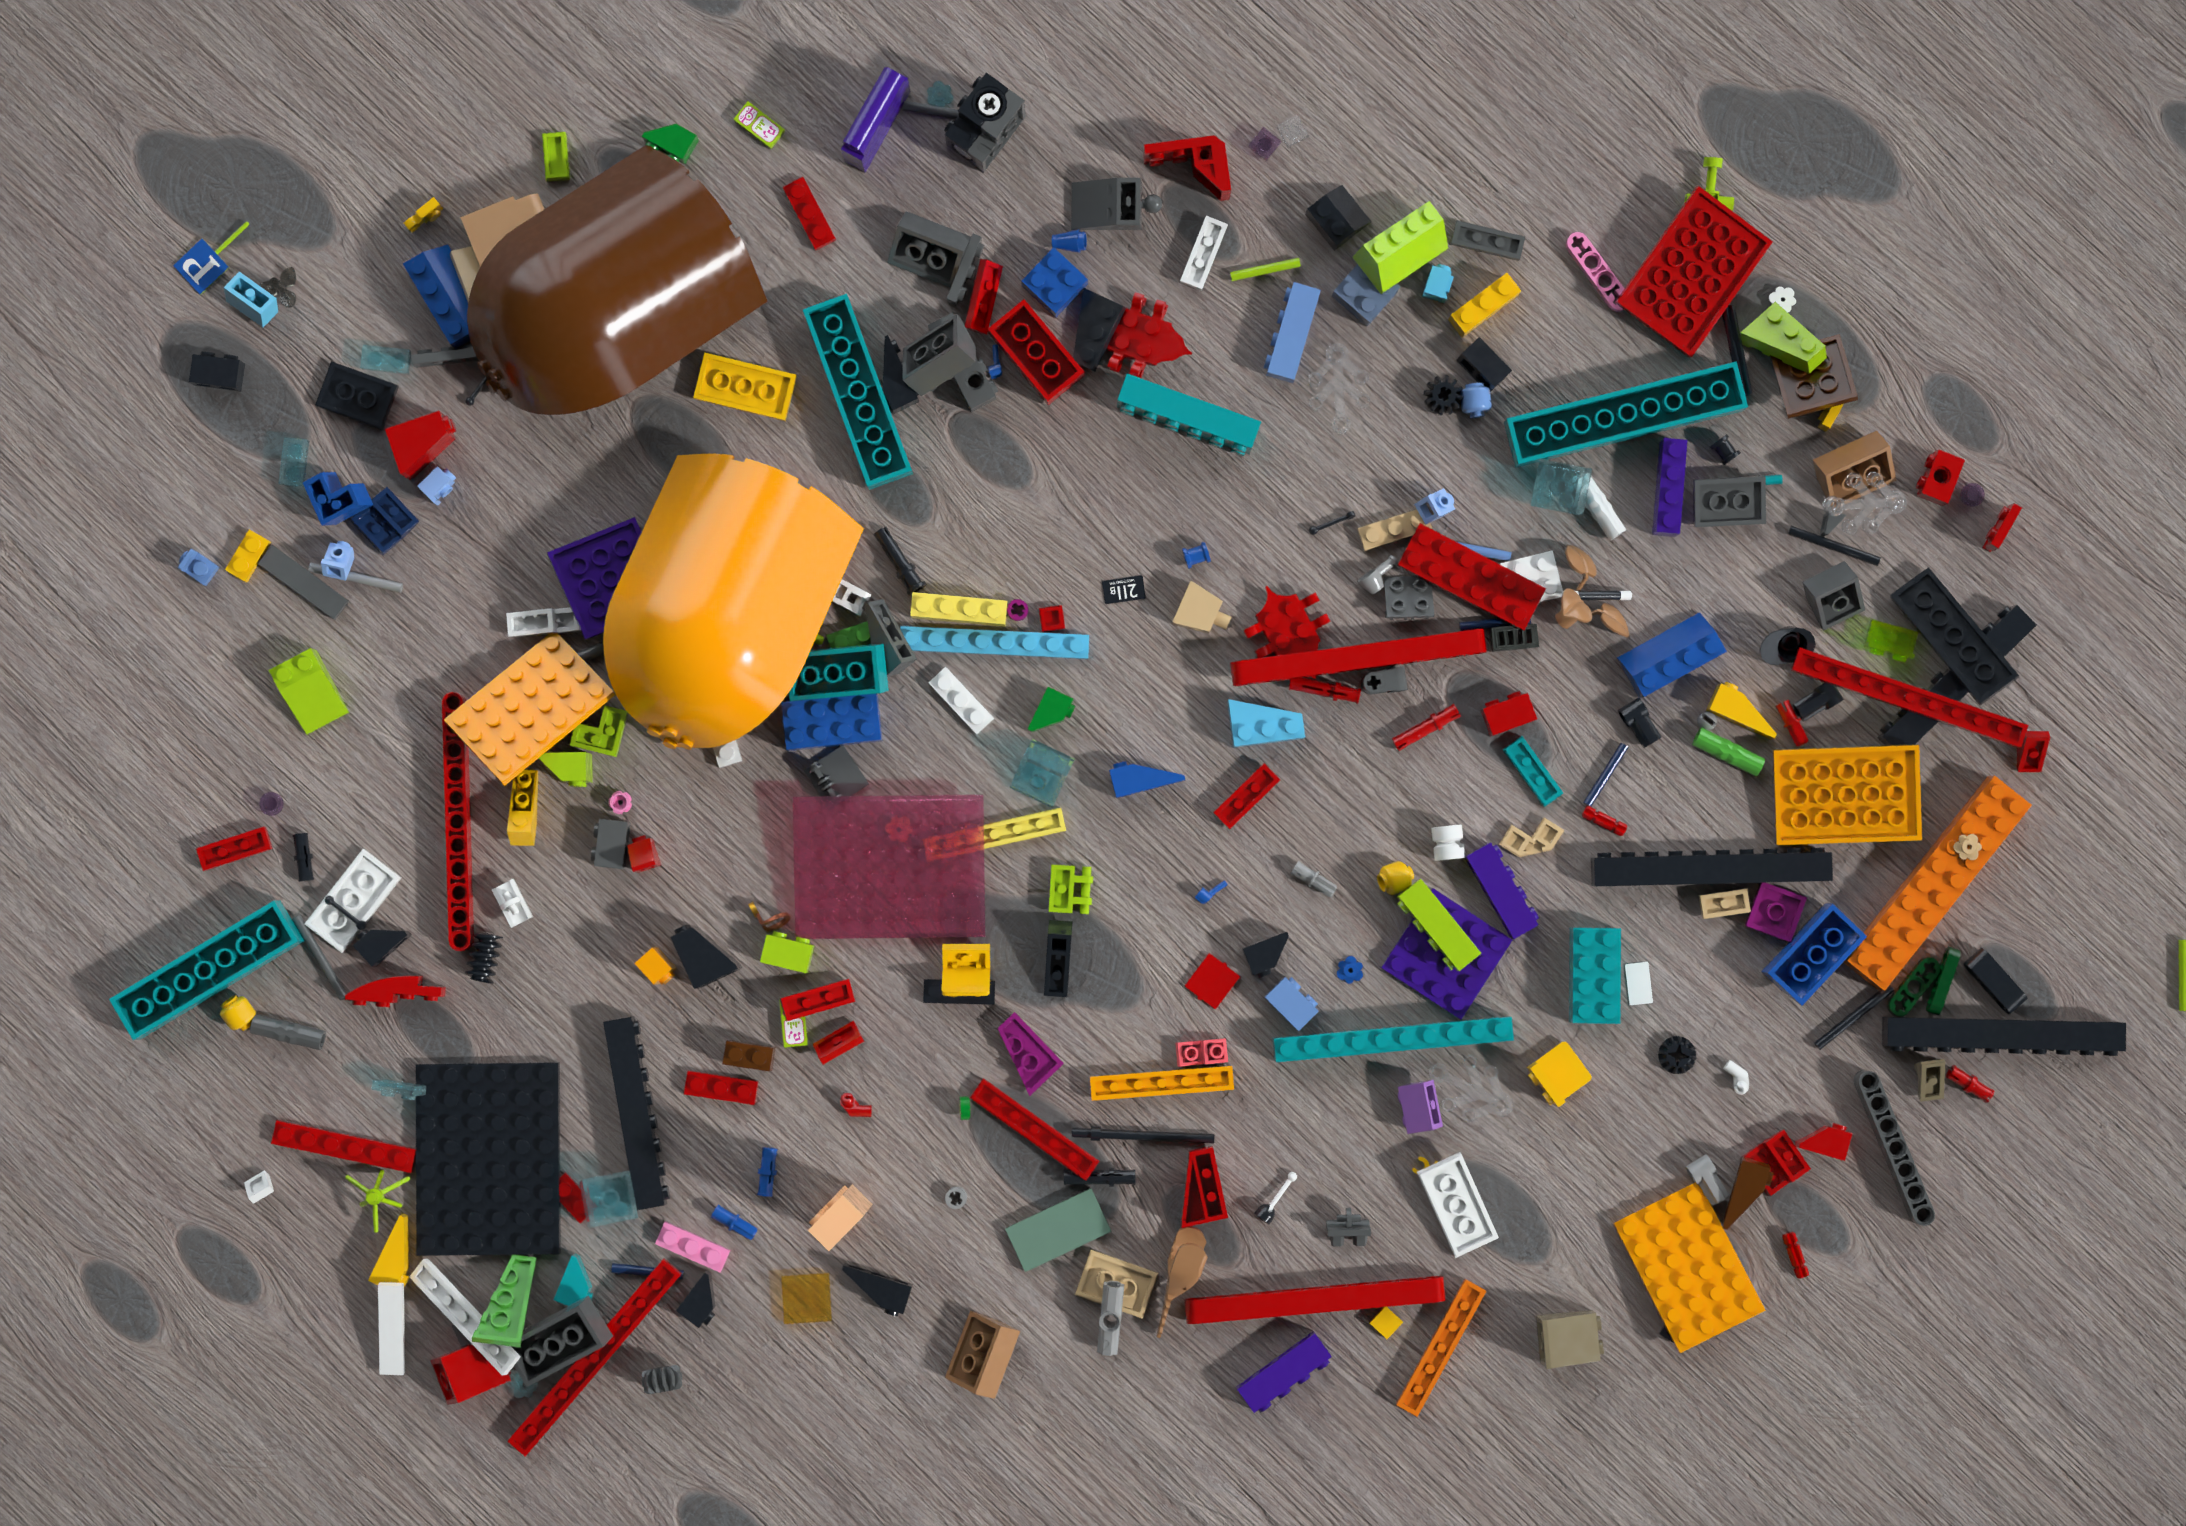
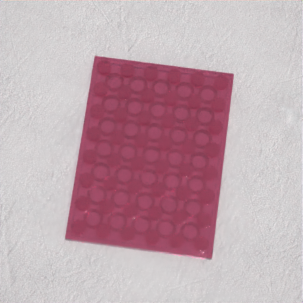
(889, 866)

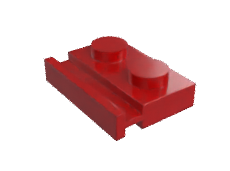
(2004, 523)

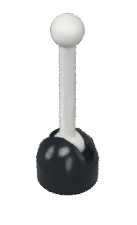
(1266, 1211)

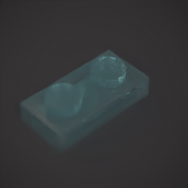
(385, 359)
(293, 462)
(390, 1087)

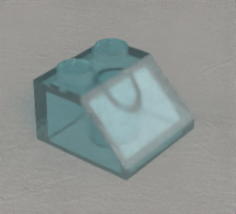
(1042, 773)

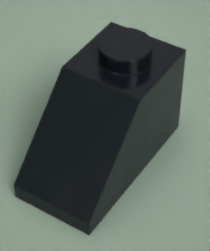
(379, 944)
(1265, 954)
(699, 1302)

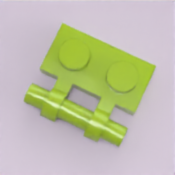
(1062, 889)

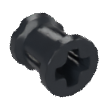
(1725, 449)

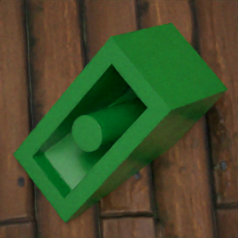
(1051, 710)

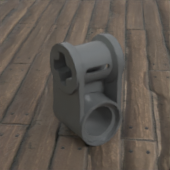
(1388, 680)

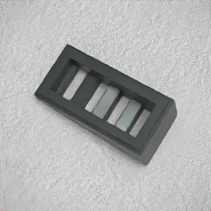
(1495, 642)

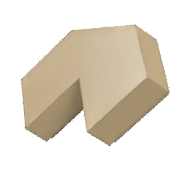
(1542, 840)

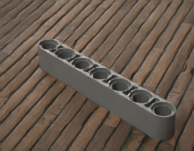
(1902, 1156)

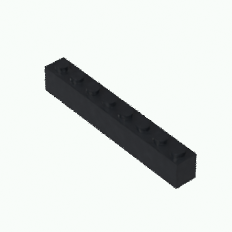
(2004, 634)
(635, 1112)

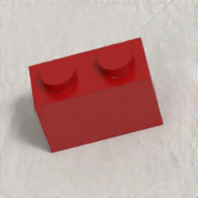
(1509, 713)

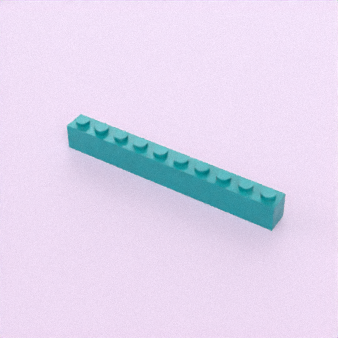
(1393, 1039)

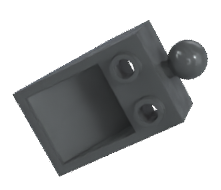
(1104, 204)

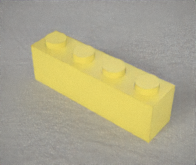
(959, 609)

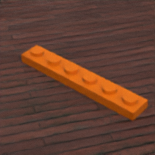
(1441, 1347)

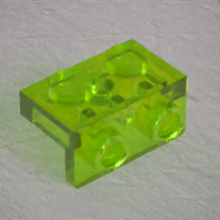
(1890, 640)

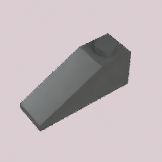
(886, 630)

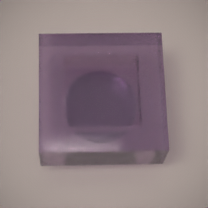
(1264, 144)

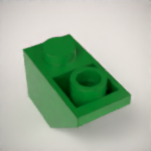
(673, 141)

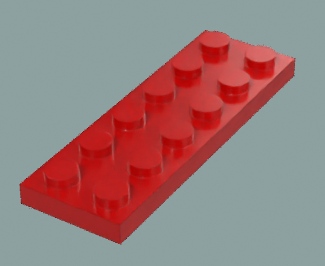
(1471, 577)

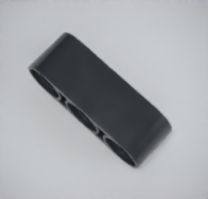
(1995, 981)

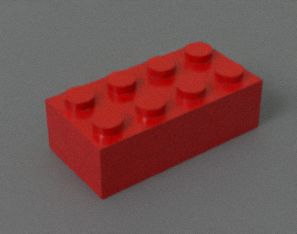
(1036, 352)

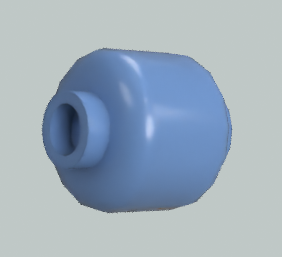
(1476, 400)

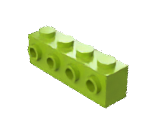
(1438, 925)

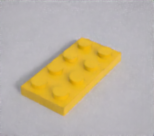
(745, 386)

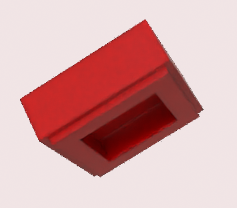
(1051, 618)

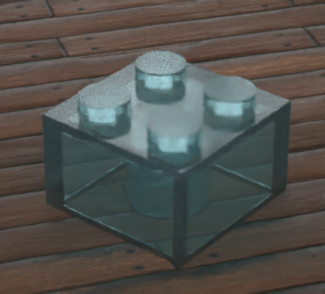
(1561, 487)
(608, 1199)

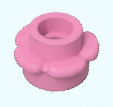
(624, 807)

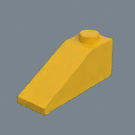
(1736, 708)
(394, 1258)

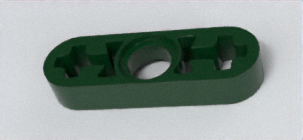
(1943, 980)
(1907, 1004)

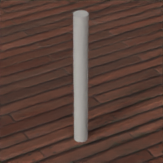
(363, 579)

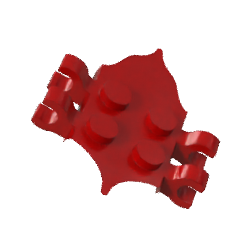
(1144, 338)
(1287, 625)

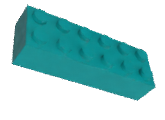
(1188, 414)

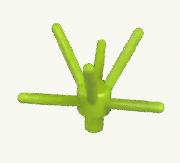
(376, 1195)

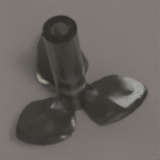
(274, 286)

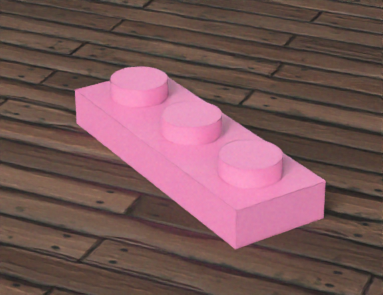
(692, 1246)

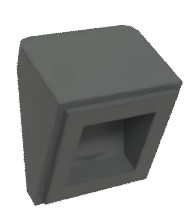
(1829, 523)

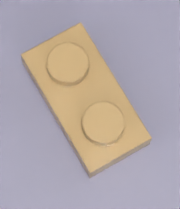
(1724, 903)

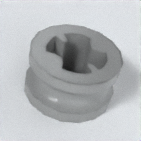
(948, 1199)

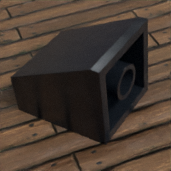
(702, 956)

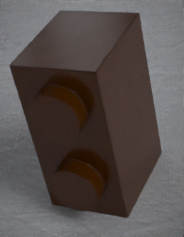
(749, 1055)

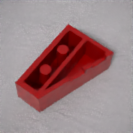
(1203, 1190)

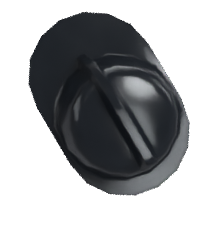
(1782, 645)

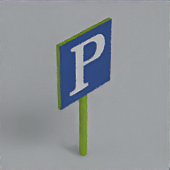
(202, 264)

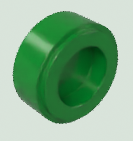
(964, 1107)

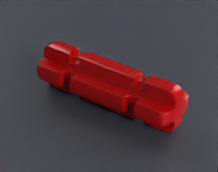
(1604, 821)
(1795, 1255)

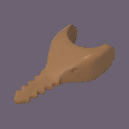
(1184, 1266)

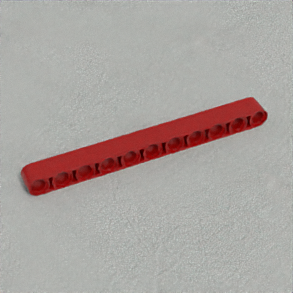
(1358, 657)
(452, 833)
(1315, 1300)

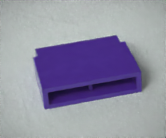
(875, 119)

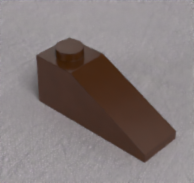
(1747, 1187)

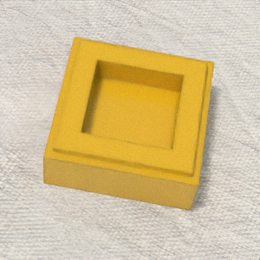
(1386, 1322)

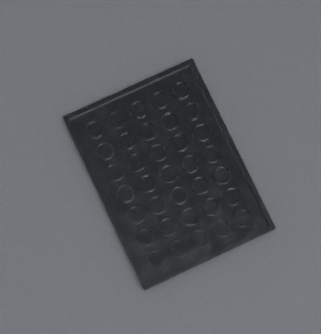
(488, 1159)

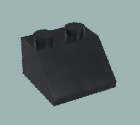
(1337, 217)

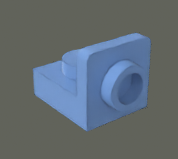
(197, 566)

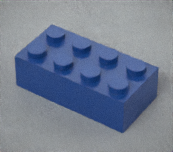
(831, 721)

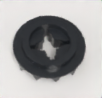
(1668, 1062)

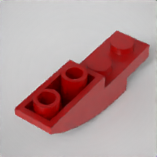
(387, 990)

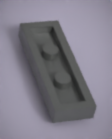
(1487, 240)
(965, 270)
(446, 356)

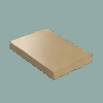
(1104, 1268)

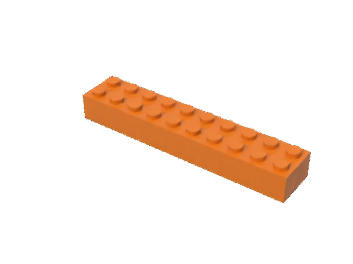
(1936, 883)

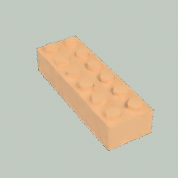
(839, 1216)

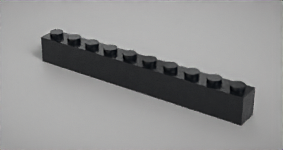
(1711, 869)
(2003, 1034)

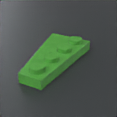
(507, 1311)

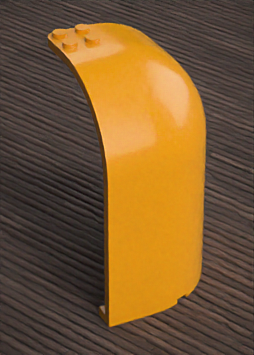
(723, 598)

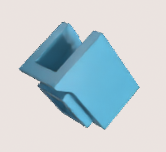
(1438, 283)

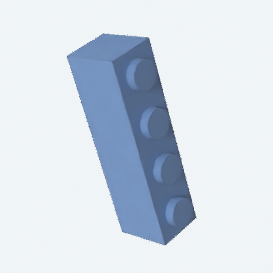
(1293, 332)

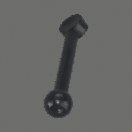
(470, 400)
(1313, 529)
(329, 900)

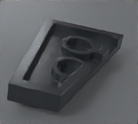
(1095, 328)

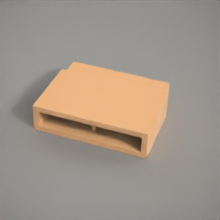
(495, 221)

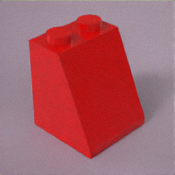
(420, 441)
(465, 1374)

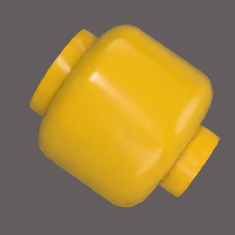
(1395, 878)
(237, 1013)

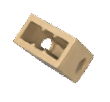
(1200, 610)

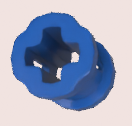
(1196, 555)

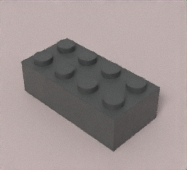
(560, 1340)

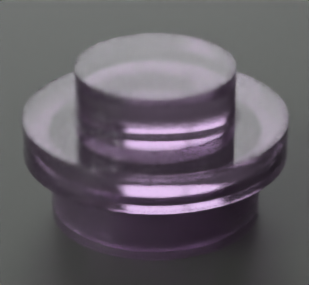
(1972, 494)
(271, 803)

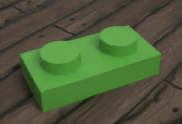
(851, 636)

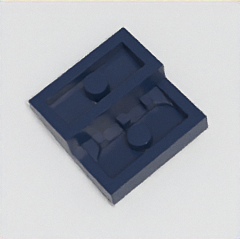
(385, 521)

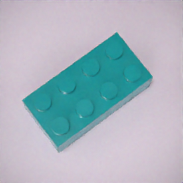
(842, 673)
(1595, 975)

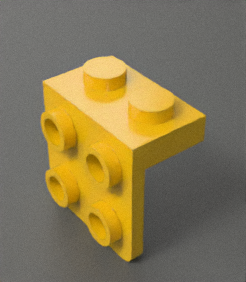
(966, 970)
(1558, 1074)

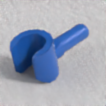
(995, 370)
(1204, 896)

